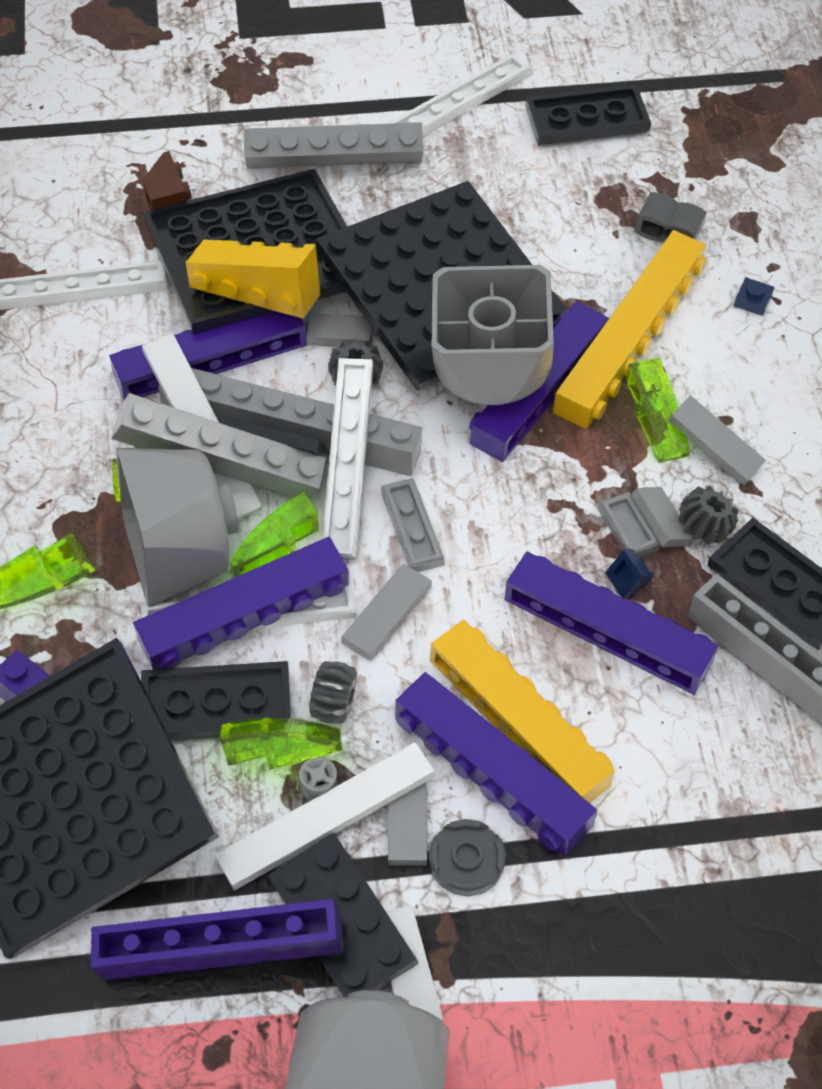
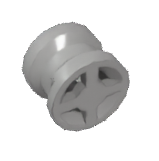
(317, 771)

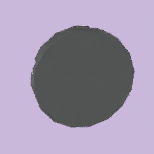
(467, 857)

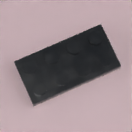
(587, 114)
(774, 578)
(202, 698)
(371, 941)

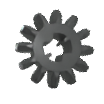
(356, 351)
(708, 514)
(333, 692)

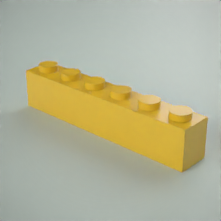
(519, 711)

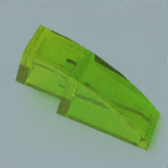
(654, 407)
(276, 535)
(44, 571)
(279, 740)

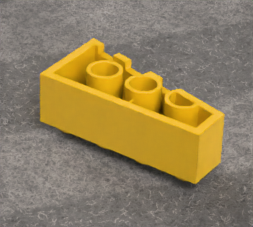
(257, 274)

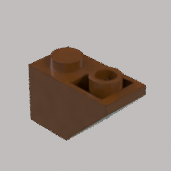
(164, 183)

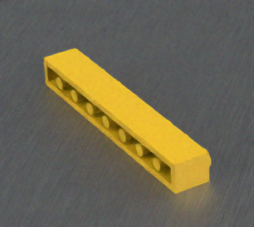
(630, 330)

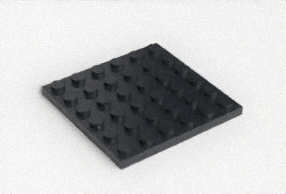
(271, 212)
(392, 260)
(87, 797)

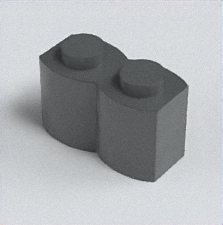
(664, 214)

